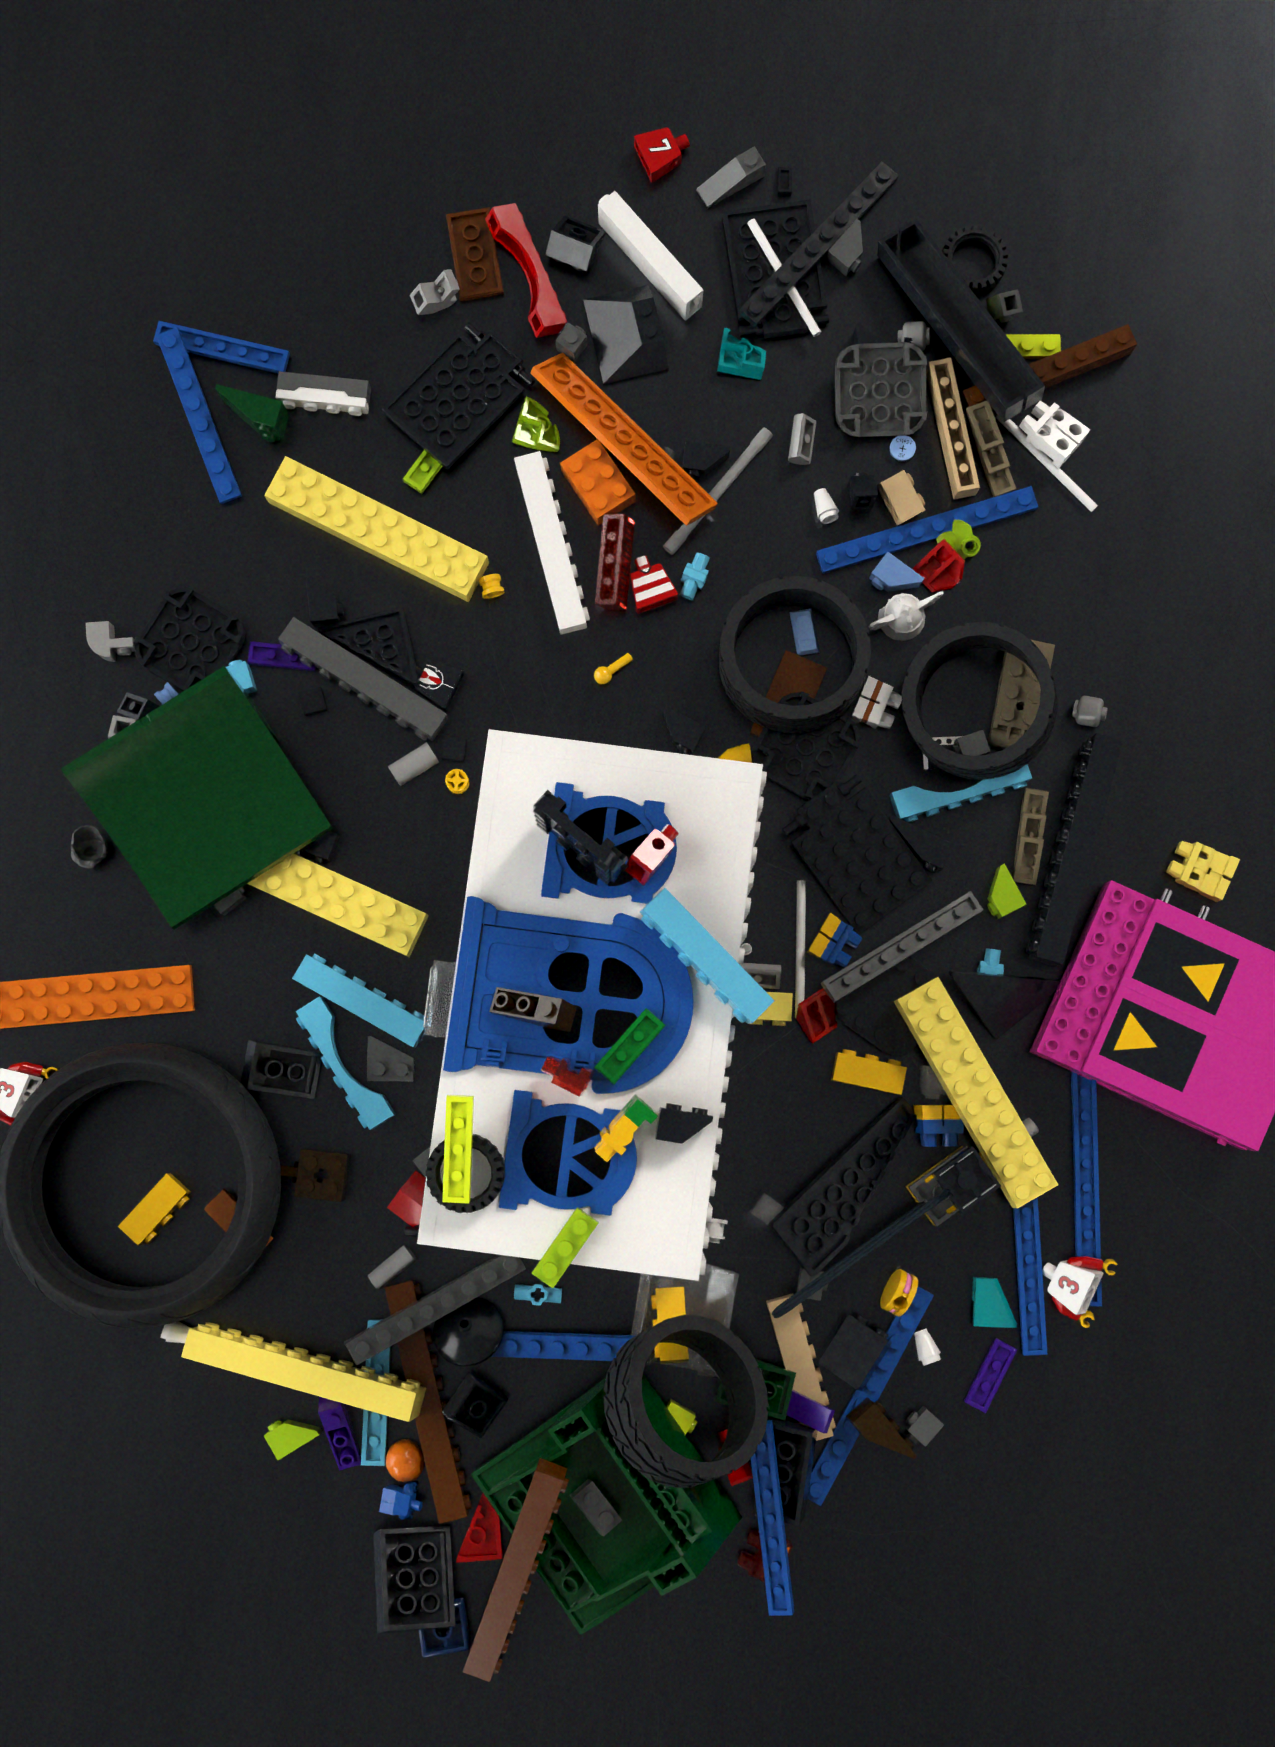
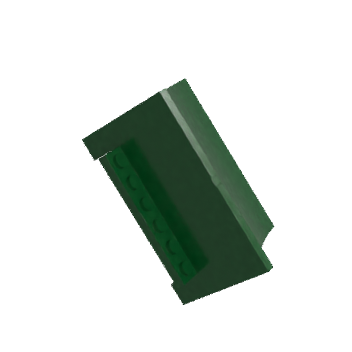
(198, 796)
(663, 1530)

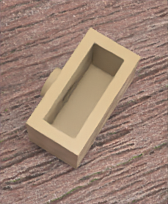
(901, 497)

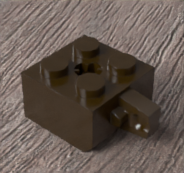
(306, 1174)

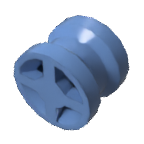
(166, 694)

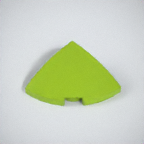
(535, 428)

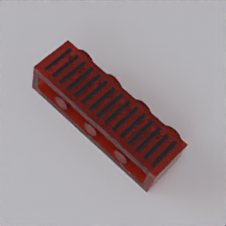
(614, 562)

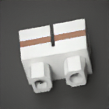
(872, 704)

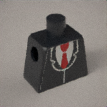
(439, 683)

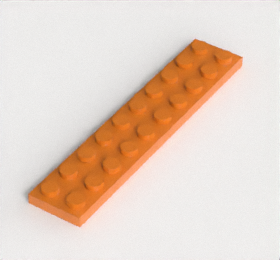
(624, 438)
(96, 996)

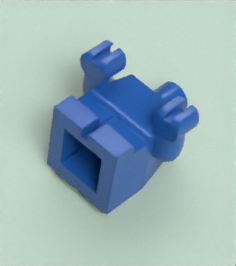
(400, 1500)

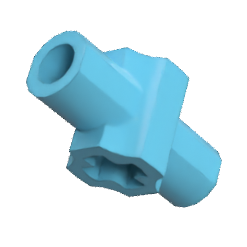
(694, 576)
(991, 963)
(524, 1292)

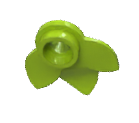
(959, 536)

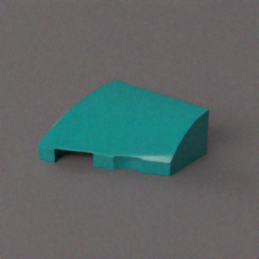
(740, 357)
(990, 1304)

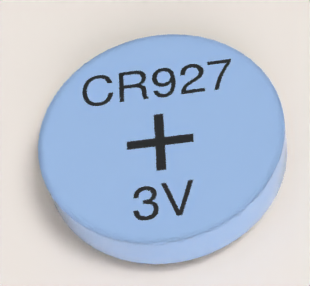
(902, 448)

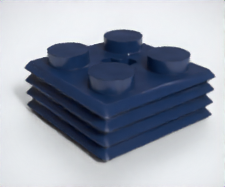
(455, 1639)

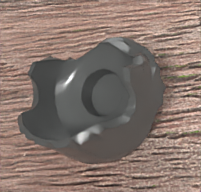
(88, 846)

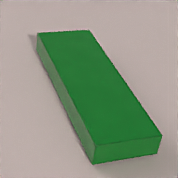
(629, 1046)

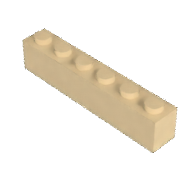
(952, 428)
(798, 1355)

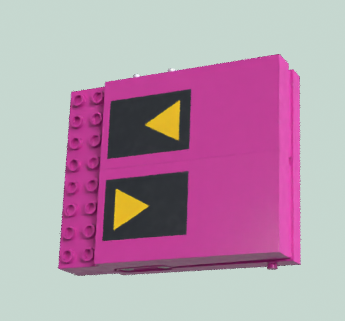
(1169, 1015)

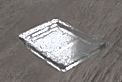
(439, 998)

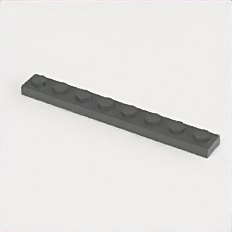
(901, 947)

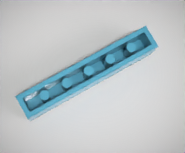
(706, 956)
(360, 1000)

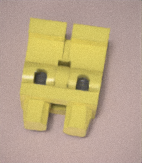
(1216, 864)

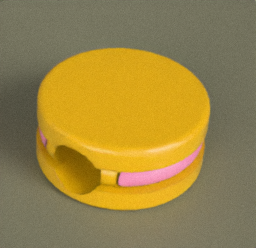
(899, 1292)

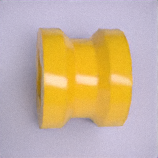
(491, 586)
(457, 776)

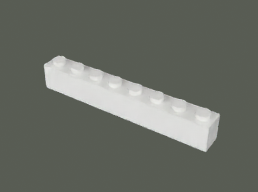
(550, 542)

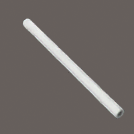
(773, 259)
(1047, 462)
(800, 943)

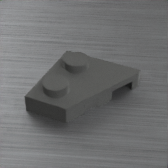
(388, 1063)

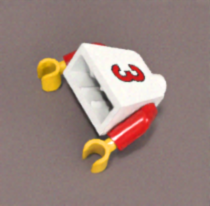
(16, 1087)
(1075, 1284)

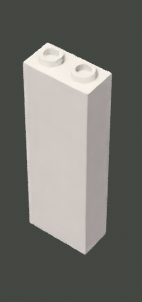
(649, 255)

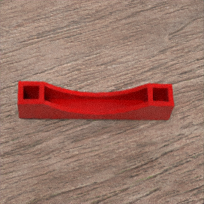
(510, 231)

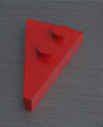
(483, 1536)

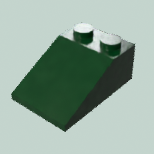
(261, 413)
(779, 1389)

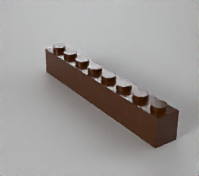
(1071, 361)

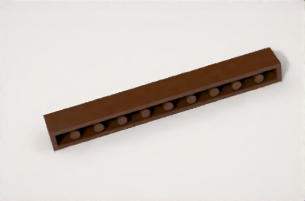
(432, 1424)
(515, 1569)

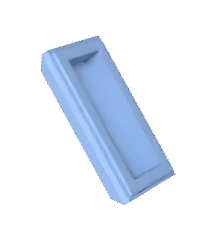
(804, 632)

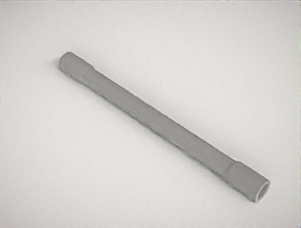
(755, 446)

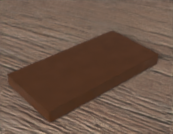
(474, 255)
(793, 676)

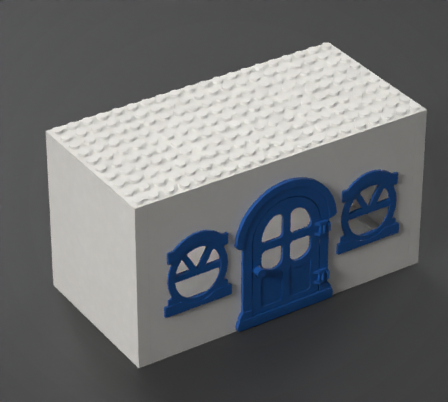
(515, 902)

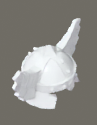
(903, 616)

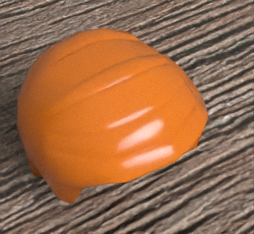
(404, 1460)

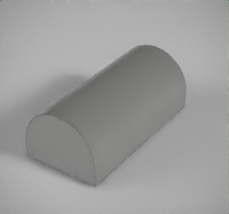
(802, 439)
(413, 764)
(764, 974)
(392, 1267)

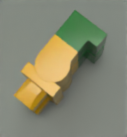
(622, 1128)

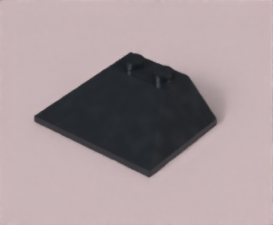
(626, 334)

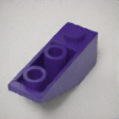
(340, 1432)

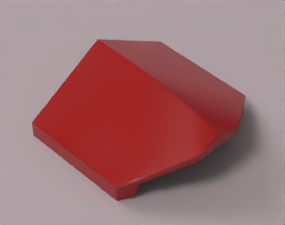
(941, 567)
(816, 1015)
(409, 1200)

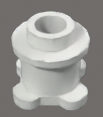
(716, 1229)

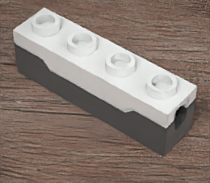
(323, 393)

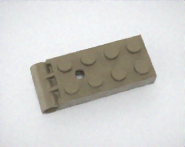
(1016, 687)

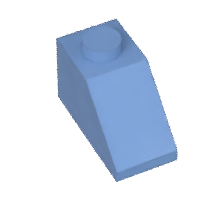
(894, 575)

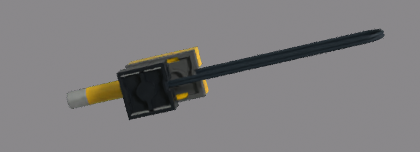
(943, 1190)

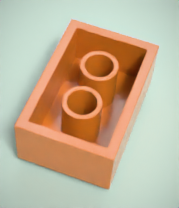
(597, 481)

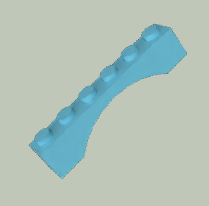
(916, 801)
(319, 1022)

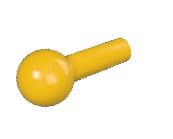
(604, 674)

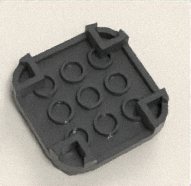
(880, 389)

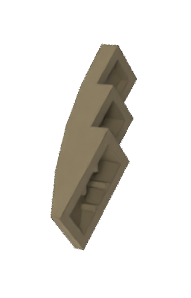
(990, 448)
(1030, 836)

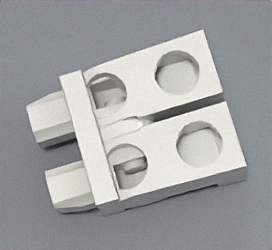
(1054, 432)

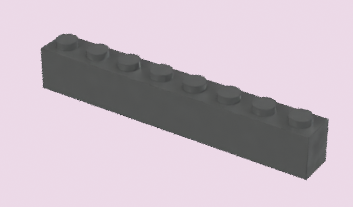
(362, 679)
(432, 1307)

